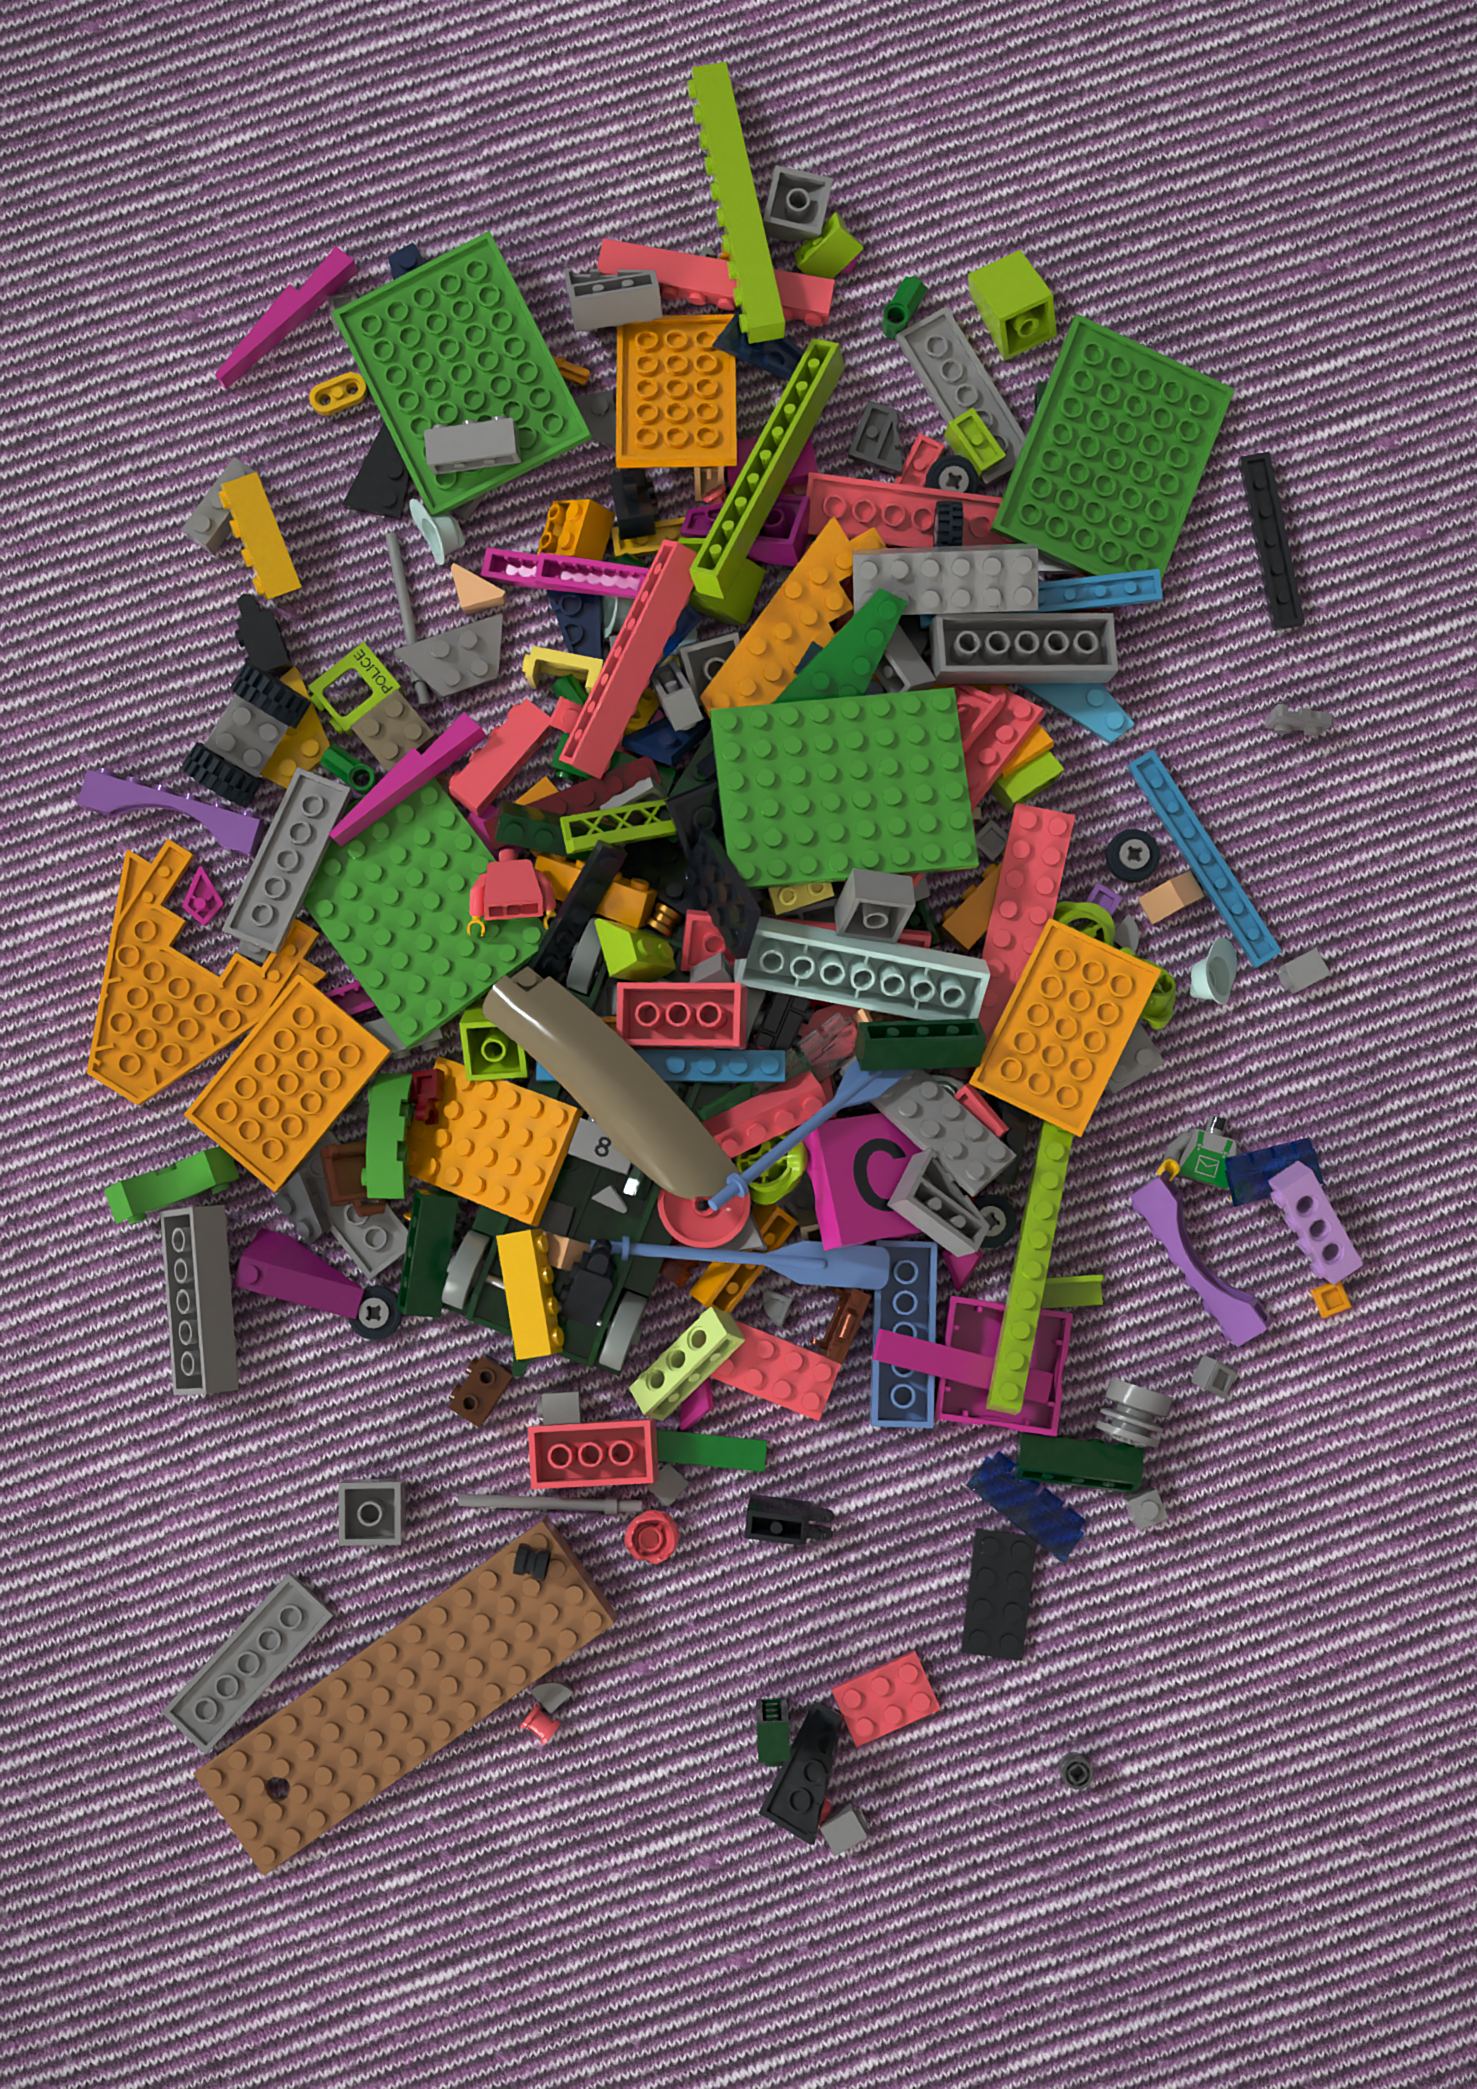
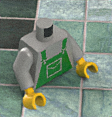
(1201, 1155)

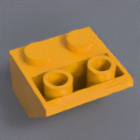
(577, 529)

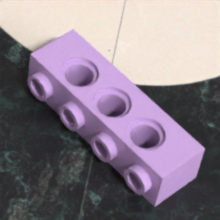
(1340, 1256)

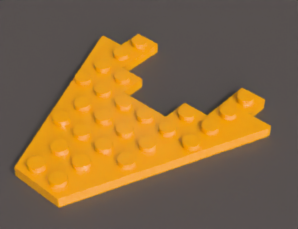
(790, 622)
(163, 1009)

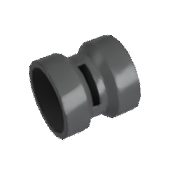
(1071, 1766)

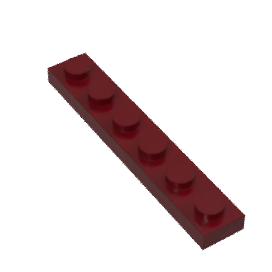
(590, 793)

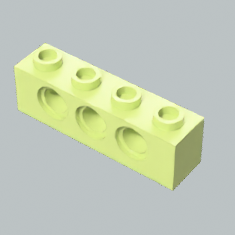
(686, 1363)

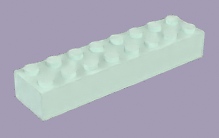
(863, 972)

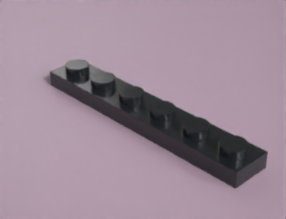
(1271, 541)
(577, 909)

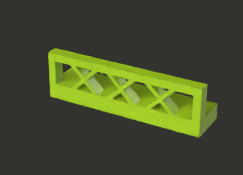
(618, 836)

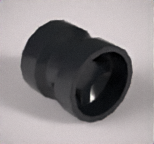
(529, 1561)

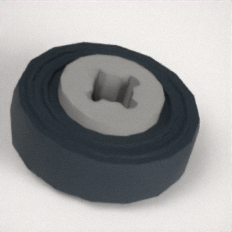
(957, 466)
(1124, 863)
(1004, 1223)
(383, 1306)

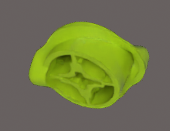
(1098, 924)
(1160, 1003)
(781, 1176)

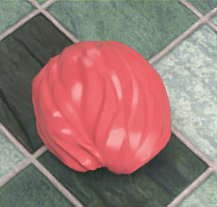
(652, 1536)

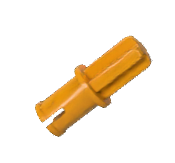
(572, 372)

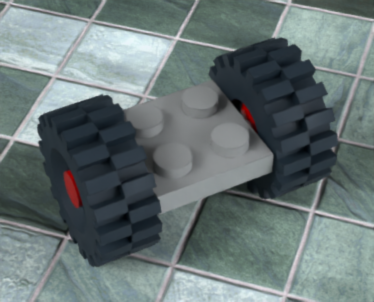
(245, 735)

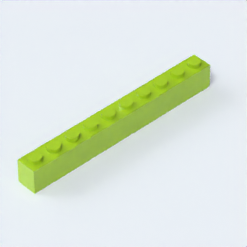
(737, 202)
(767, 469)
(1029, 1270)

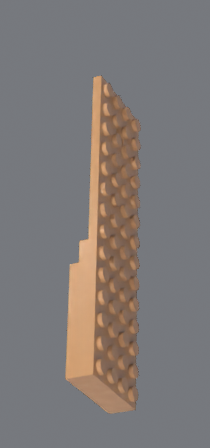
(405, 1697)

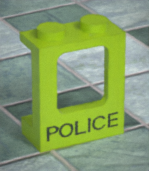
(374, 674)

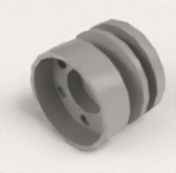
(1134, 1413)

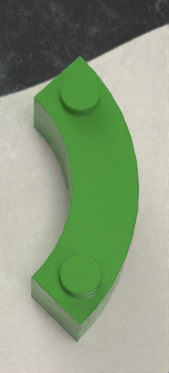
(388, 1120)
(185, 1180)

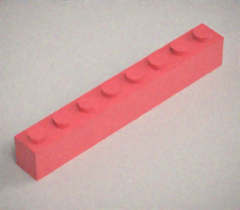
(707, 280)
(631, 661)

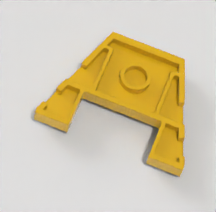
(298, 746)

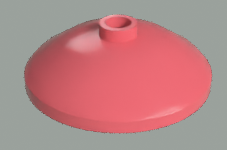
(702, 1228)

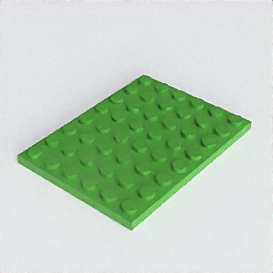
(456, 349)
(1112, 455)
(843, 788)
(401, 914)

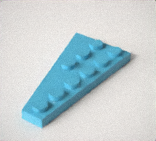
(1087, 704)

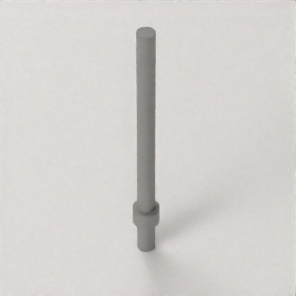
(405, 610)
(610, 1504)

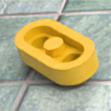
(337, 391)
(646, 707)

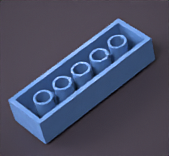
(908, 1308)

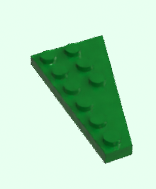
(851, 655)

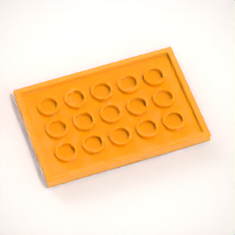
(675, 394)
(1065, 1027)
(288, 1083)
(493, 1143)

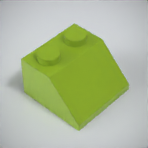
(634, 952)

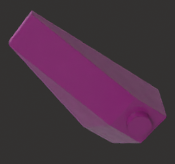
(780, 538)
(288, 1271)

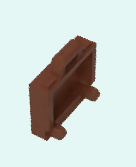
(342, 1174)
(843, 1324)

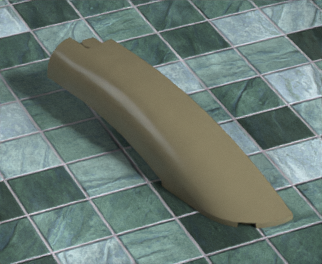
(610, 1084)

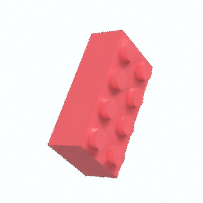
(682, 1015)
(779, 1372)
(593, 1453)

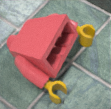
(511, 891)

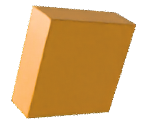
(1330, 1299)

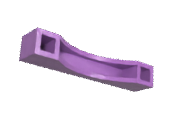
(115, 796)
(1236, 1310)

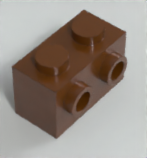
(481, 1390)

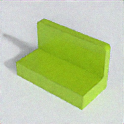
(830, 252)
(973, 441)
(1072, 1291)

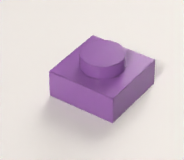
(1104, 897)

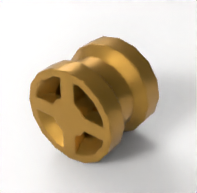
(664, 920)

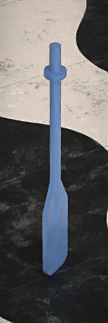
(854, 1089)
(801, 1261)

